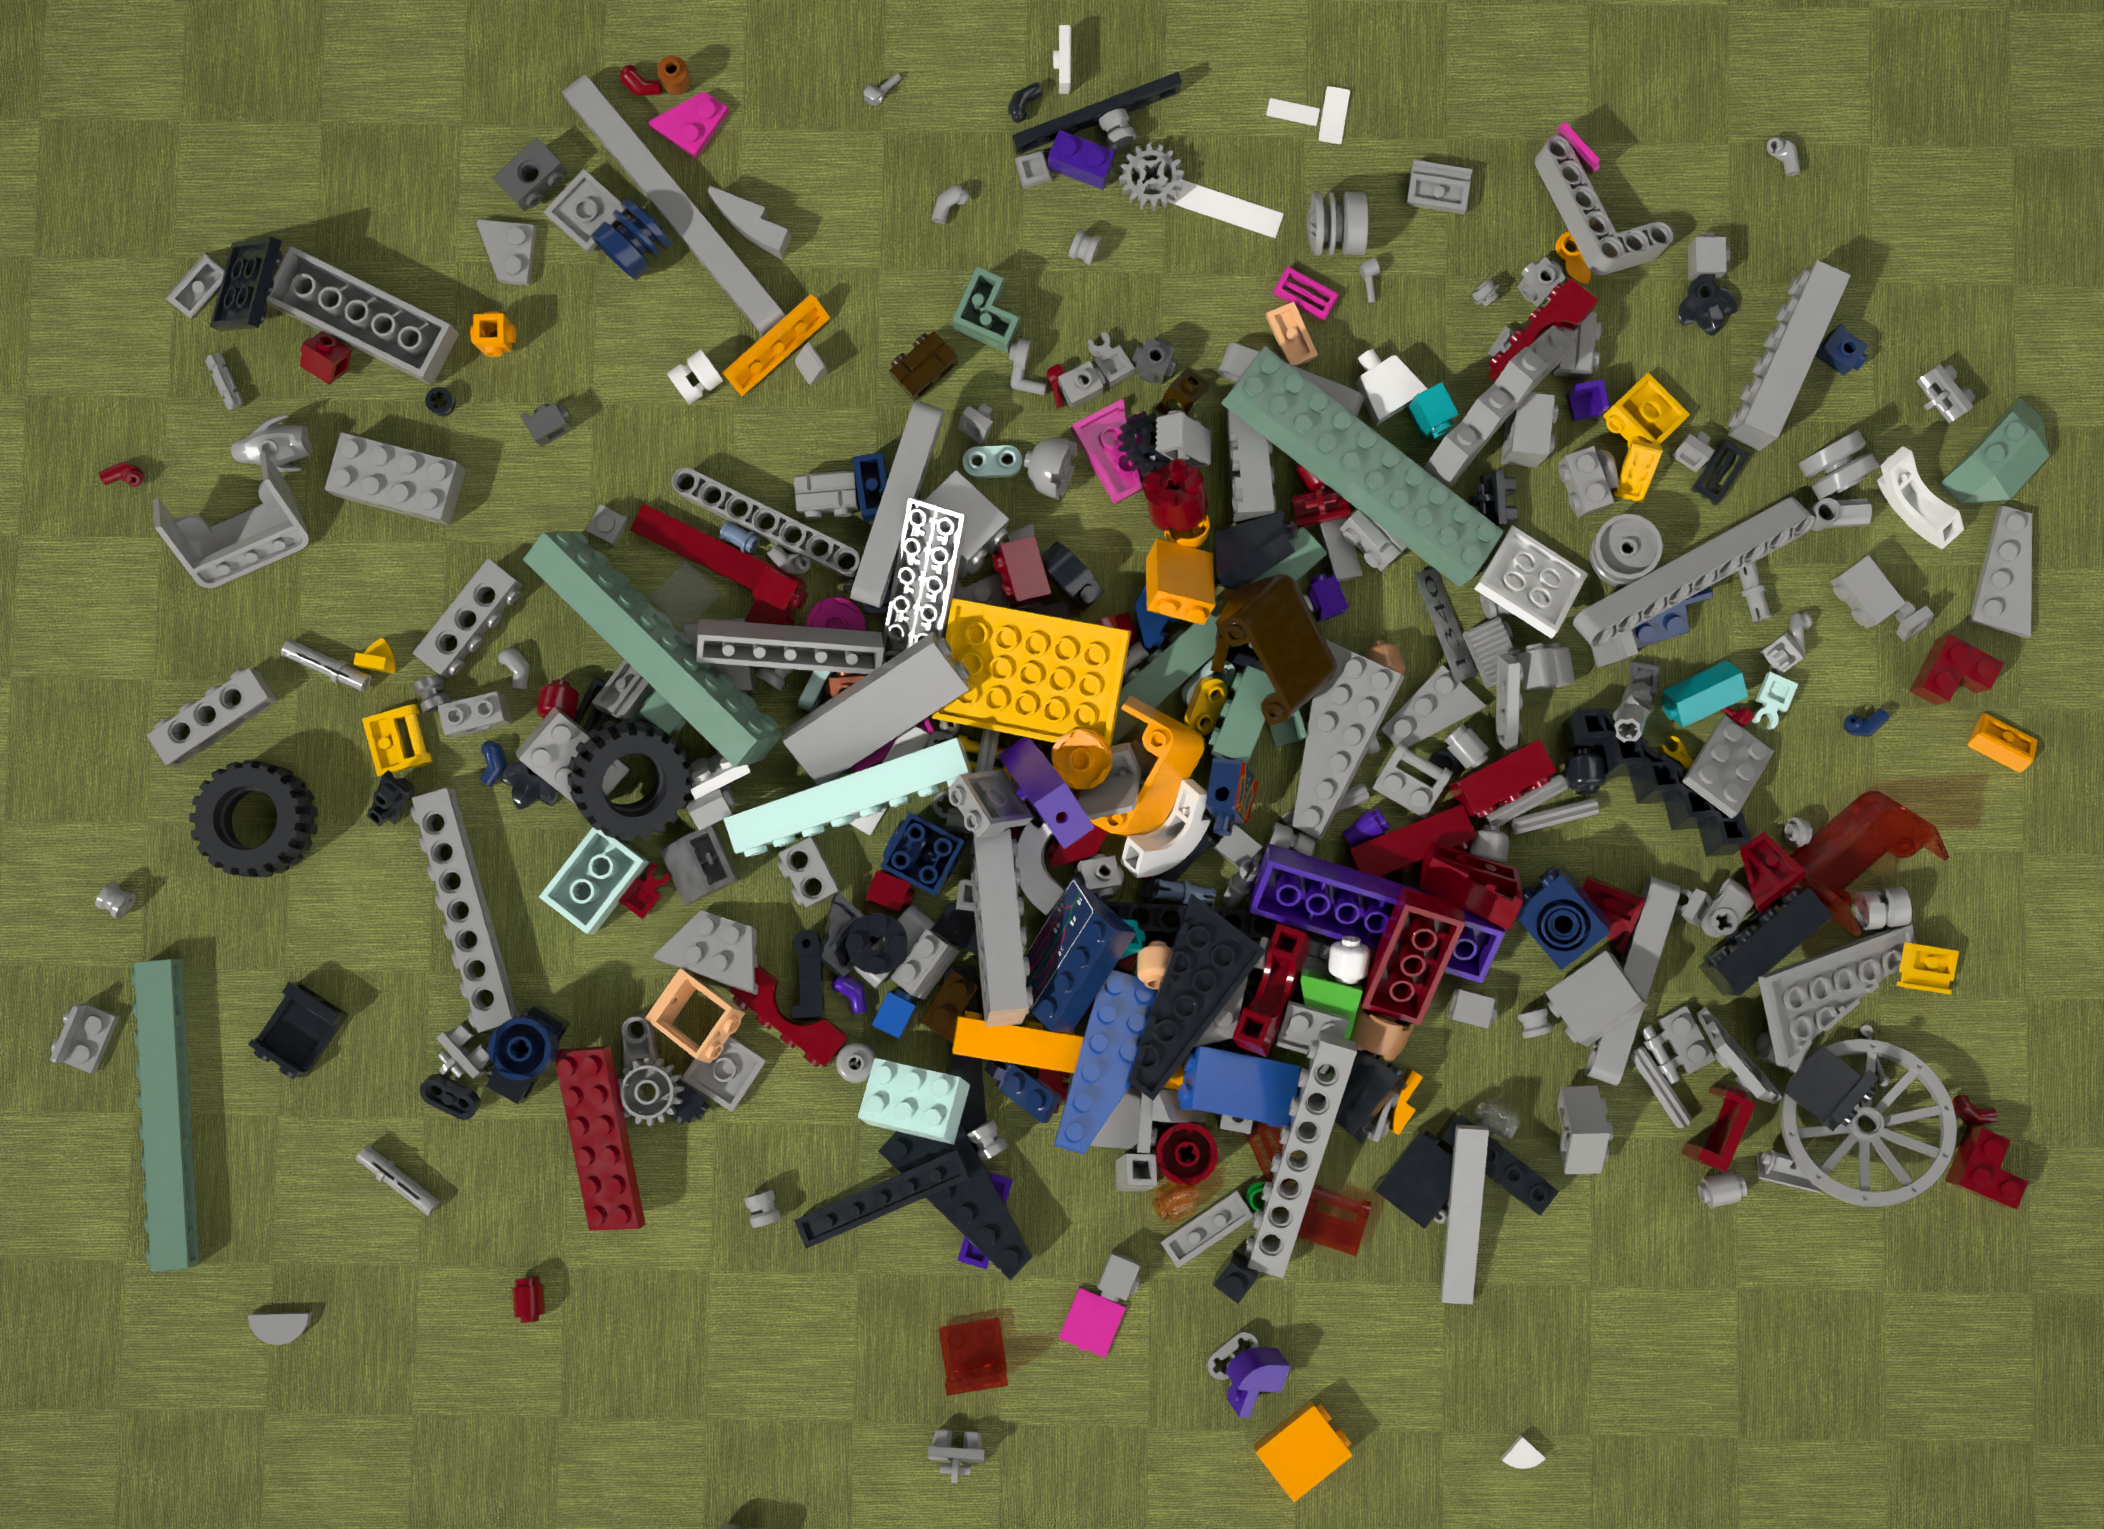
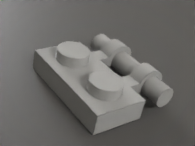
(1685, 1040)

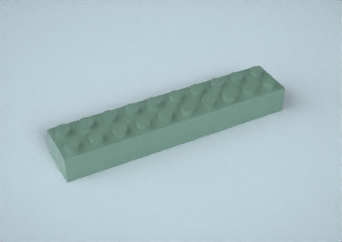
(1362, 467)
(653, 646)

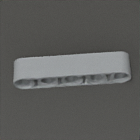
(1239, 357)

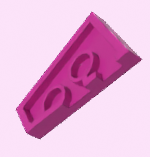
(1099, 442)

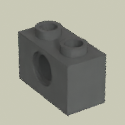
(531, 159)

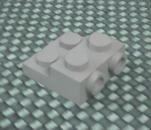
(988, 803)

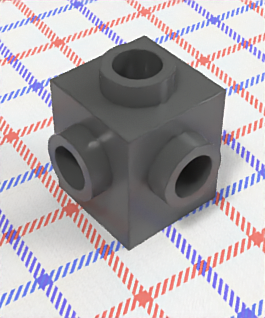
(1151, 370)

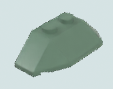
(2000, 458)

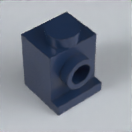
(1833, 351)

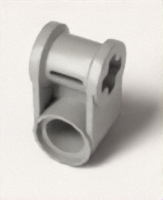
(1729, 904)
(639, 1047)

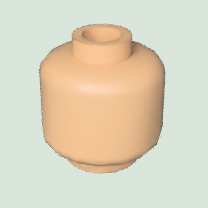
(1152, 963)

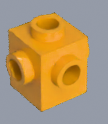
(484, 329)

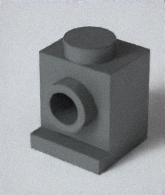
(548, 422)

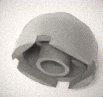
(1051, 466)

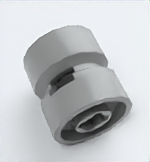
(1284, 837)
(1888, 908)

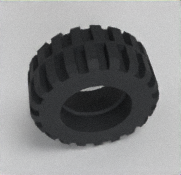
(216, 809)
(650, 811)

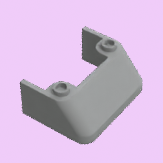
(239, 543)

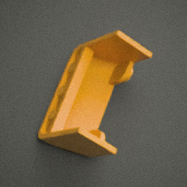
(1177, 753)

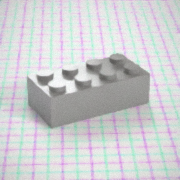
(395, 479)

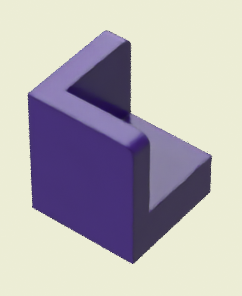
(1587, 400)

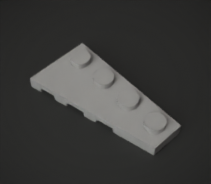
(2006, 575)

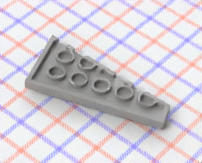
(1339, 734)

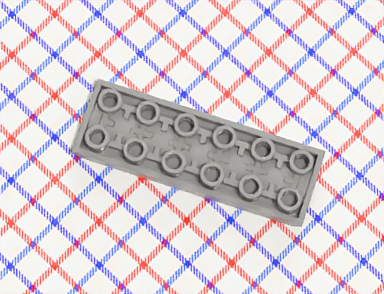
(923, 575)

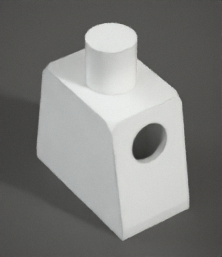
(1386, 386)

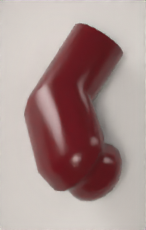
(123, 471)

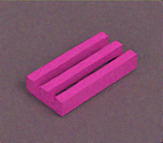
(1301, 304)

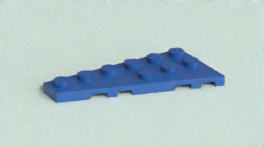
(1104, 1059)

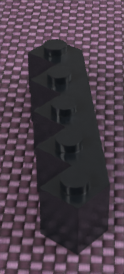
(1656, 780)

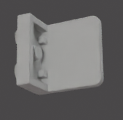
(1120, 788)
(1129, 1124)

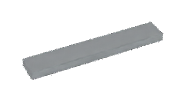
(1464, 1214)

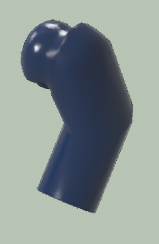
(1865, 726)
(495, 761)

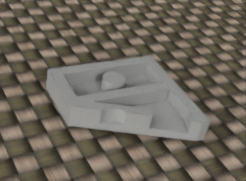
(509, 249)

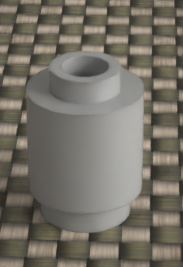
(1467, 747)
(1722, 1189)

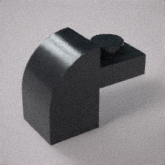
(1071, 576)

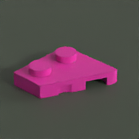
(691, 123)

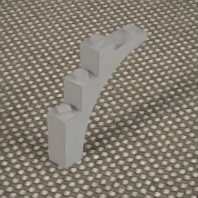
(1497, 404)

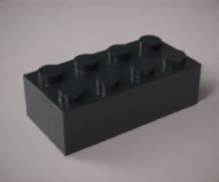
(1764, 941)

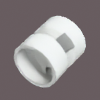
(702, 369)

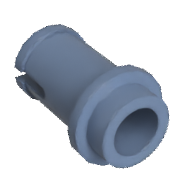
(745, 540)

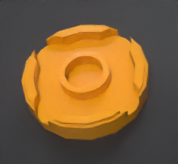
(1082, 758)

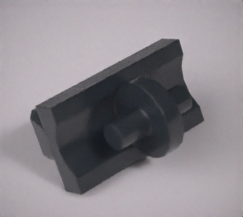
(1492, 499)
(390, 799)

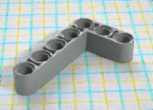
(1588, 221)

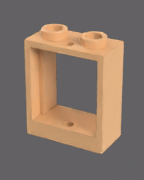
(672, 1002)

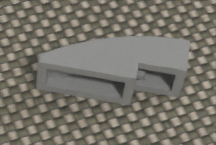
(751, 222)

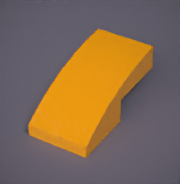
(1402, 1112)

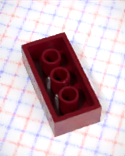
(1412, 955)

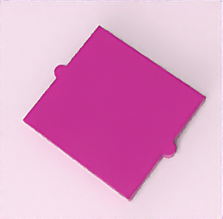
(1582, 151)
(1092, 1322)

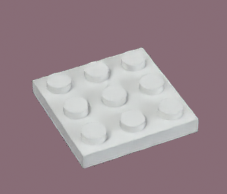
(1531, 581)

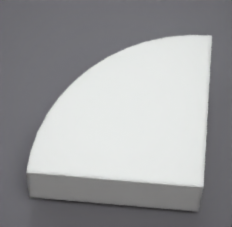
(1522, 1454)

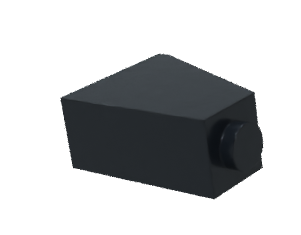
(1253, 548)

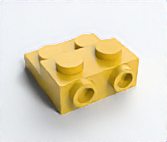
(1645, 413)

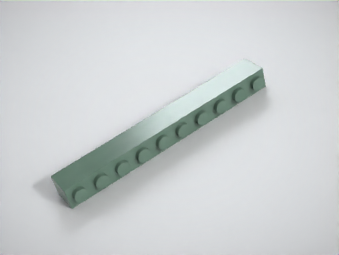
(1196, 646)
(165, 1115)

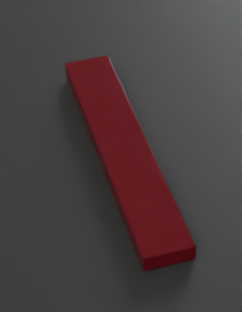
(699, 547)

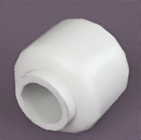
(1349, 960)

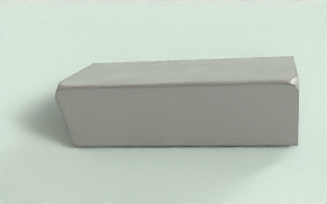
(196, 286)
(1340, 554)
(1167, 1109)

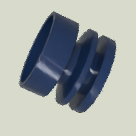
(631, 239)

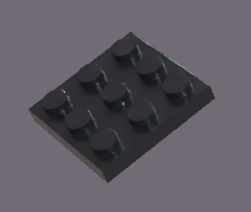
(246, 284)

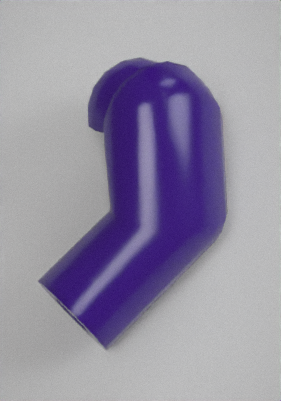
(852, 989)

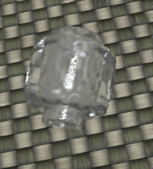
(1499, 1119)

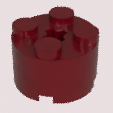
(1175, 496)
(1186, 1170)

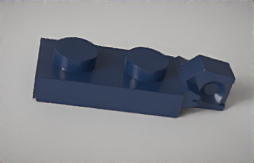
(1024, 1089)

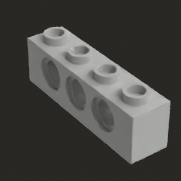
(452, 623)
(255, 698)

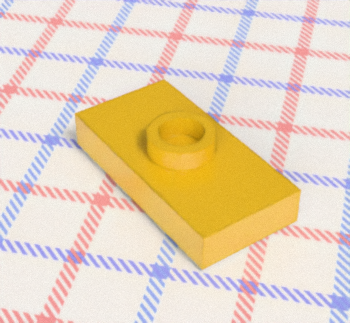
(1637, 470)

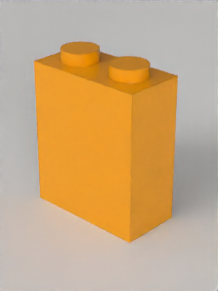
(1180, 581)
(1303, 1449)

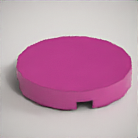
(836, 614)

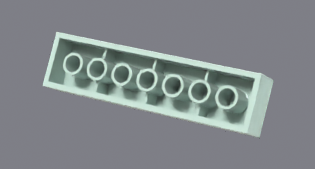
(851, 795)

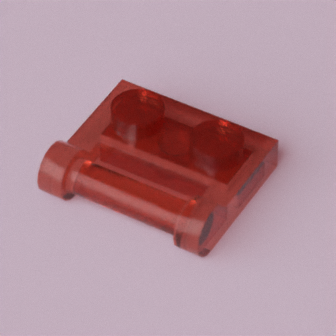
(1330, 1229)

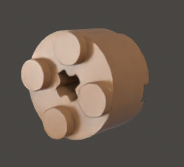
(1380, 1033)

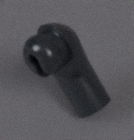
(1020, 99)

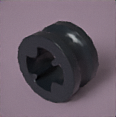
(445, 410)

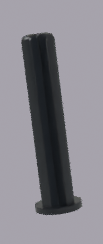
(1175, 872)

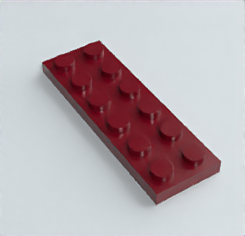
(599, 1138)

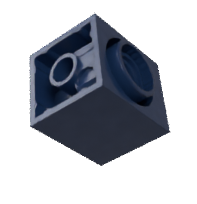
(922, 854)
(1558, 896)

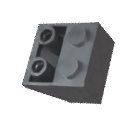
(699, 864)

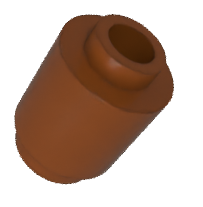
(674, 75)

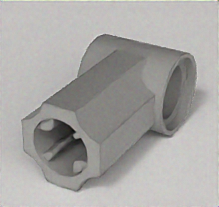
(1841, 513)

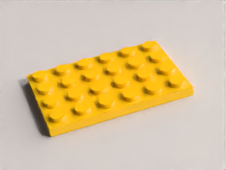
(1034, 672)

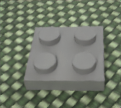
(583, 209)
(728, 1075)

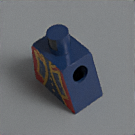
(1230, 794)

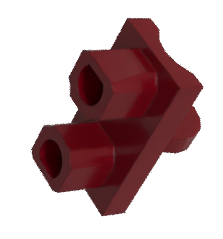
(1320, 507)

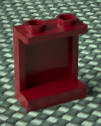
(1726, 1130)

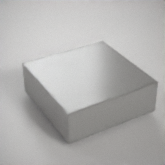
(1032, 169)

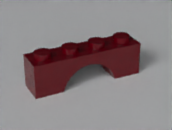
(1566, 309)
(1282, 969)
(818, 1040)

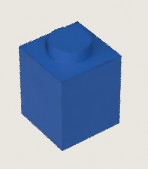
(895, 1013)

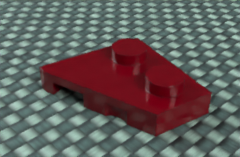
(1769, 870)
(1619, 906)

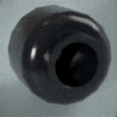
(1585, 772)

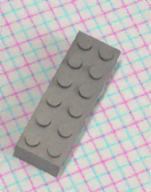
(362, 316)
(1787, 355)
(999, 930)

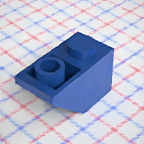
(1150, 623)

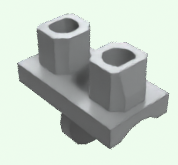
(1945, 394)
(454, 1043)
(970, 1453)

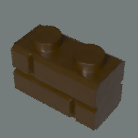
(923, 365)

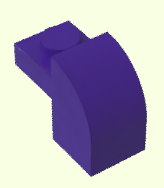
(1253, 1372)

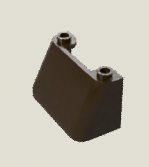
(1284, 637)

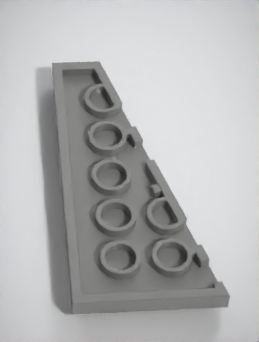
(1824, 988)

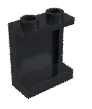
(298, 1031)
(1365, 1093)
(1418, 1178)

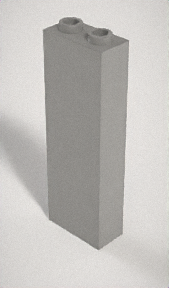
(877, 709)

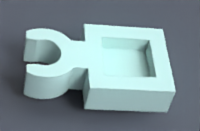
(1775, 696)

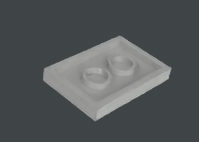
(1728, 766)

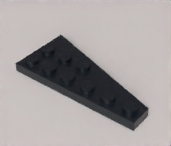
(1198, 981)
(969, 1205)

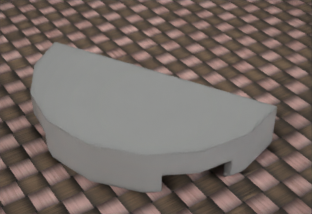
(279, 1327)

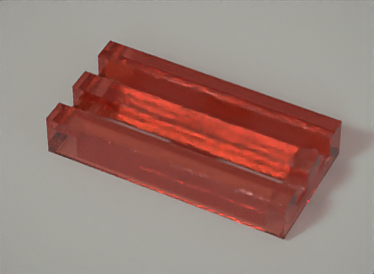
(1260, 1130)

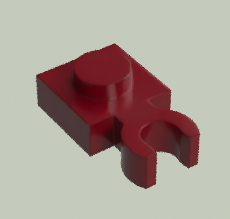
(642, 895)

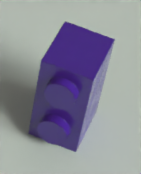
(1081, 159)

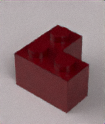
(776, 598)
(1954, 664)
(1978, 1168)

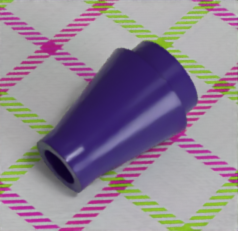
(1367, 827)

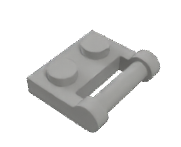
(1405, 787)

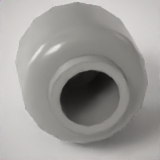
(1490, 844)
(861, 1052)

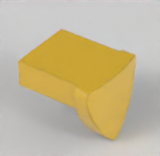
(377, 657)

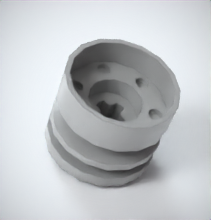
(1338, 223)

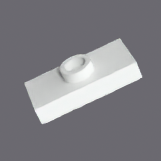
(1062, 59)

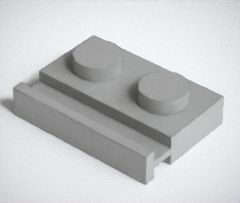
(1439, 187)
(623, 692)
(1304, 1023)

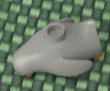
(280, 443)

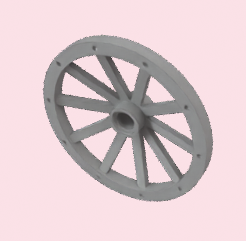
(1863, 1196)

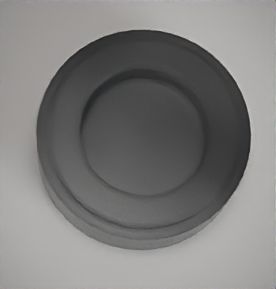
(1444, 758)

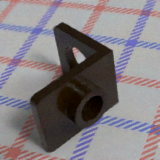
(1186, 390)

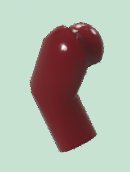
(637, 85)
(1970, 1114)

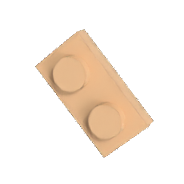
(1291, 335)

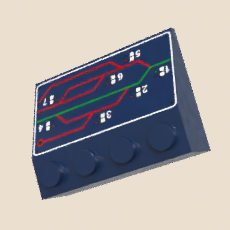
(1074, 956)

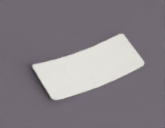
(1334, 115)

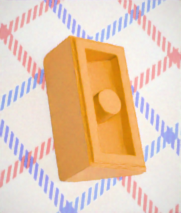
(2003, 743)

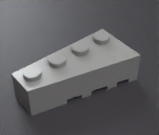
(1249, 471)

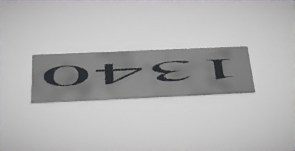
(1445, 624)

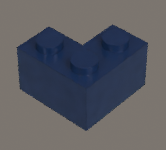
(871, 482)

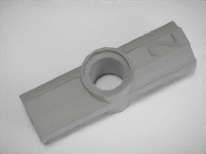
(1633, 711)

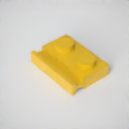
(1927, 967)

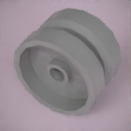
(1839, 466)
(1640, 541)

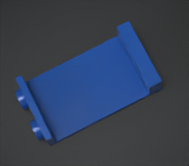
(1238, 1086)

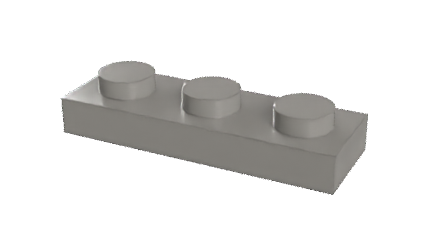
(1508, 701)
(1206, 1228)

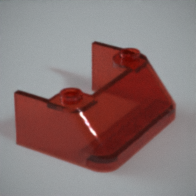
(1855, 842)

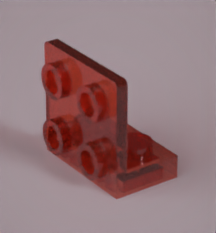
(973, 1356)

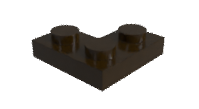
(948, 1005)

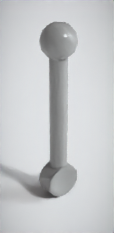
(1884, 1080)

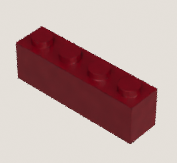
(1410, 844)

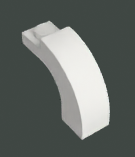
(1915, 502)
(1172, 841)
(1035, 879)

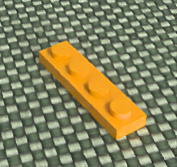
(776, 345)

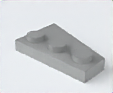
(1431, 709)

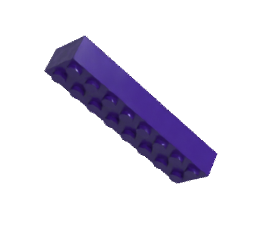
(1356, 904)

